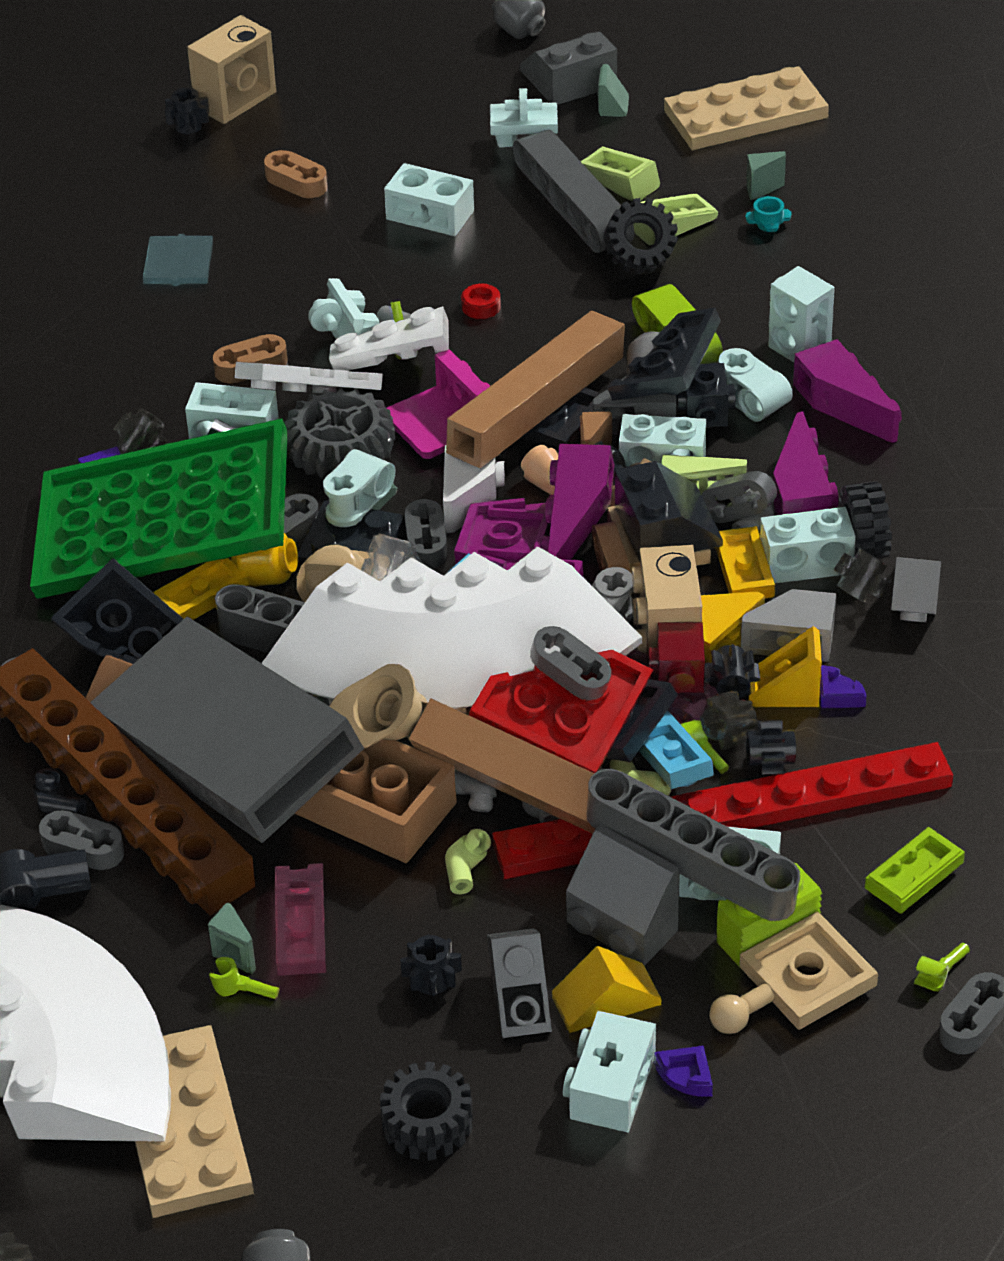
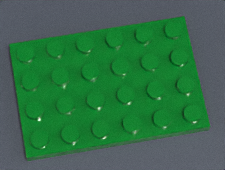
(162, 507)

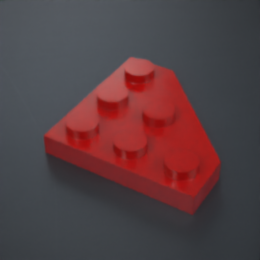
(557, 721)

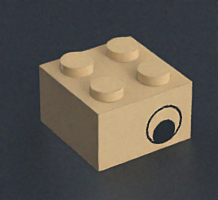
(233, 68)
(666, 589)

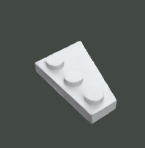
(405, 338)

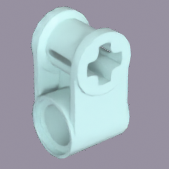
(757, 386)
(356, 487)

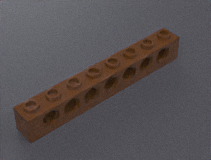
(124, 784)

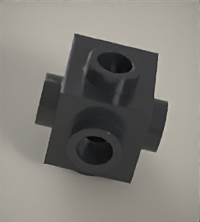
(708, 396)

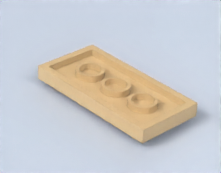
(745, 108)
(202, 1146)

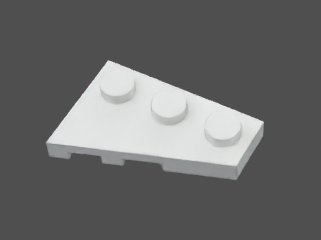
(296, 378)

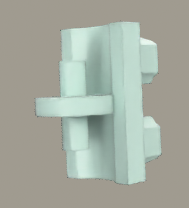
(521, 117)
(341, 312)

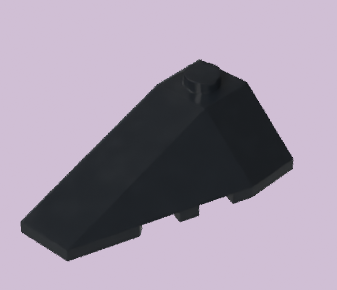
(116, 615)

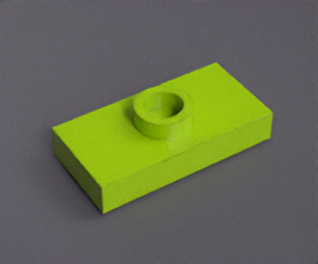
(914, 870)

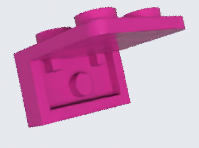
(424, 416)

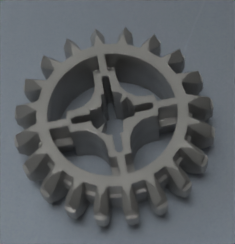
(333, 425)

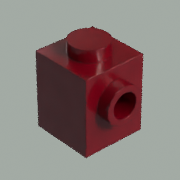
(679, 656)

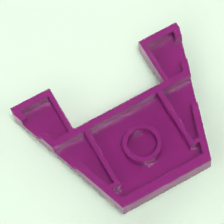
(505, 532)

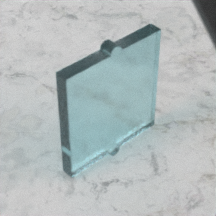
(178, 260)

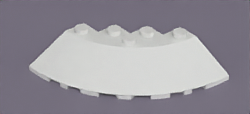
(442, 627)
(76, 1038)

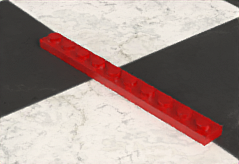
(750, 803)

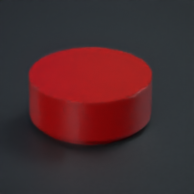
(481, 301)

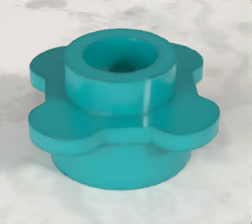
(768, 213)

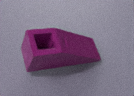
(841, 388)
(802, 473)
(580, 498)

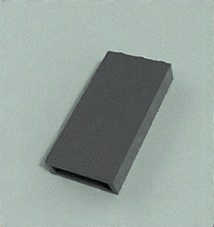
(228, 728)

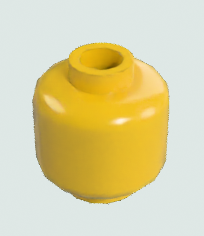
(270, 565)

